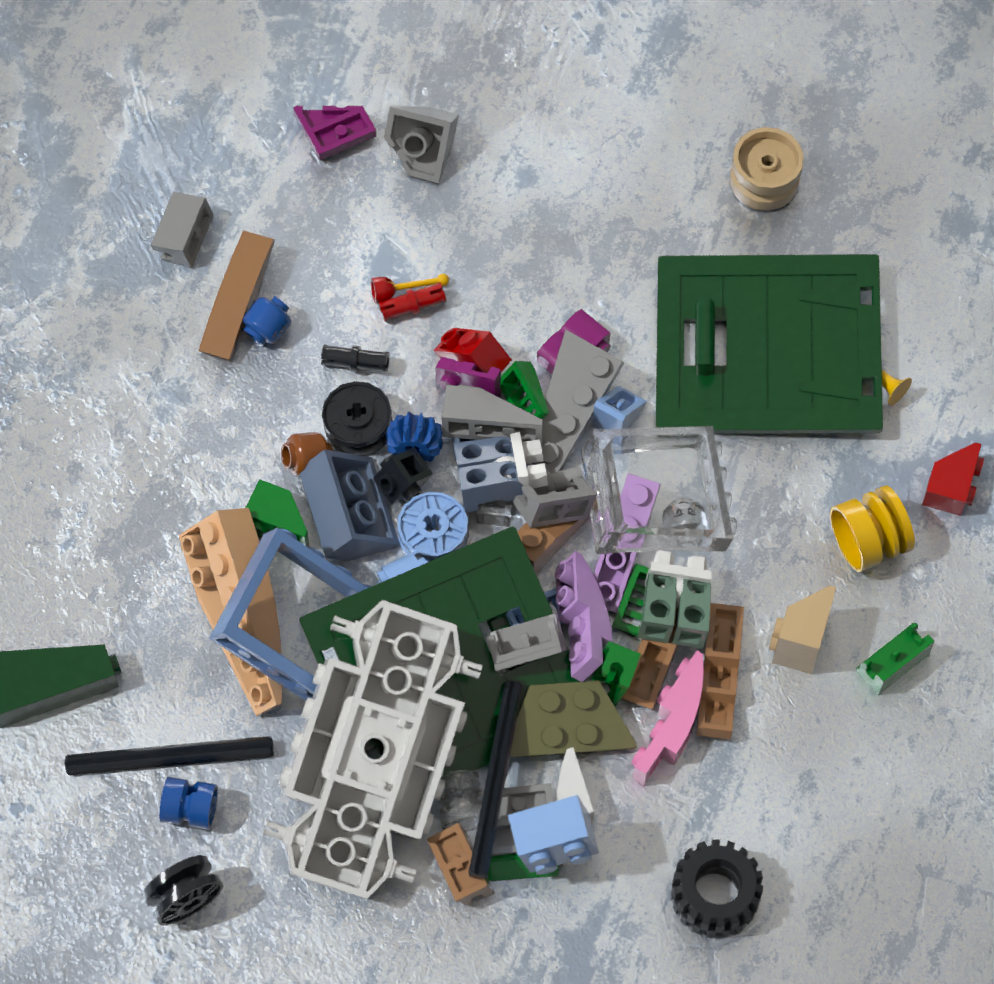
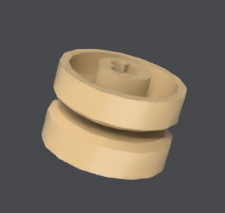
(766, 168)

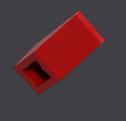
(473, 347)
(951, 480)

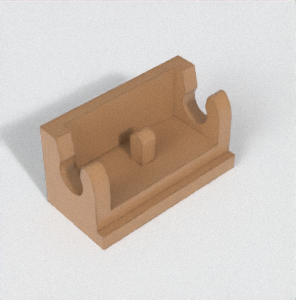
(453, 853)

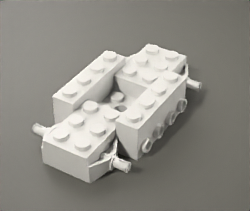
(361, 799)

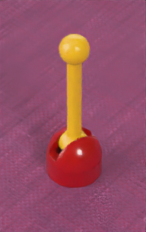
(384, 288)

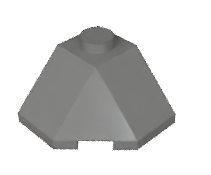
(421, 139)

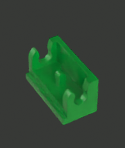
(895, 658)
(616, 670)

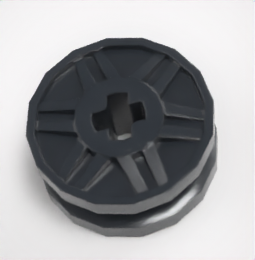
(355, 401)
(182, 890)

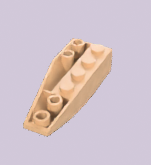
(216, 559)

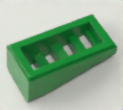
(524, 373)
(638, 572)

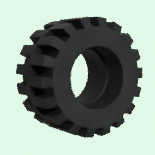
(722, 861)

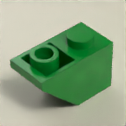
(275, 508)

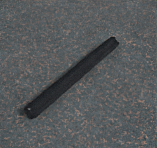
(169, 755)
(495, 780)

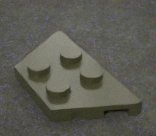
(568, 717)

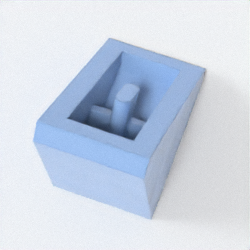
(617, 409)

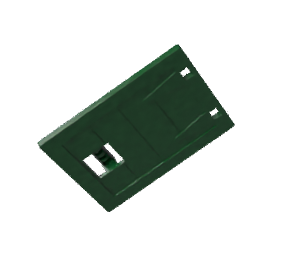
(792, 343)
(465, 590)

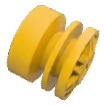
(872, 528)

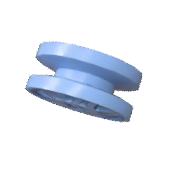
(430, 512)

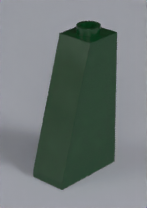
(52, 678)

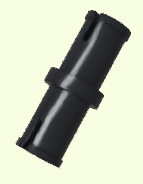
(355, 358)

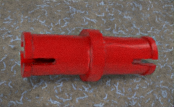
(412, 301)

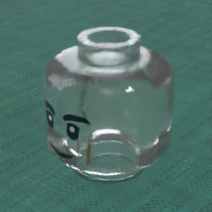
(684, 514)

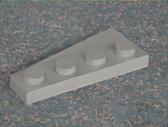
(578, 380)

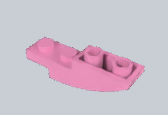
(679, 711)

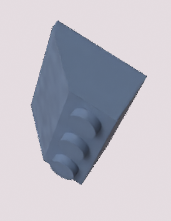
(348, 506)

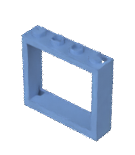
(250, 649)

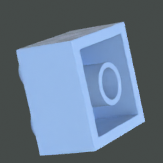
(553, 835)

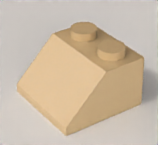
(801, 631)

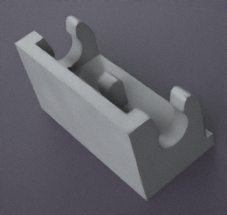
(182, 229)
(556, 506)
(526, 642)

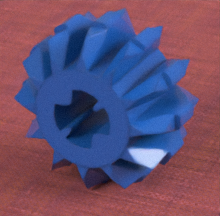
(415, 432)

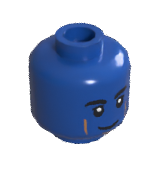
(267, 320)

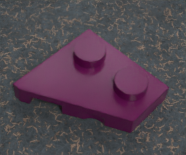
(334, 128)
(463, 373)

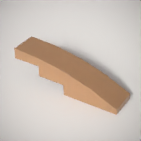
(236, 295)
(651, 671)
(720, 671)

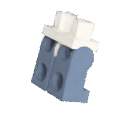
(498, 469)

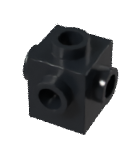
(402, 476)

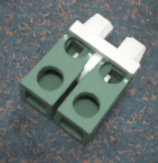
(678, 587)

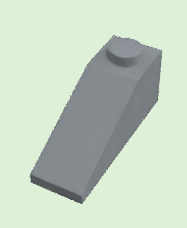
(481, 415)

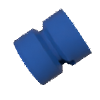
(188, 803)

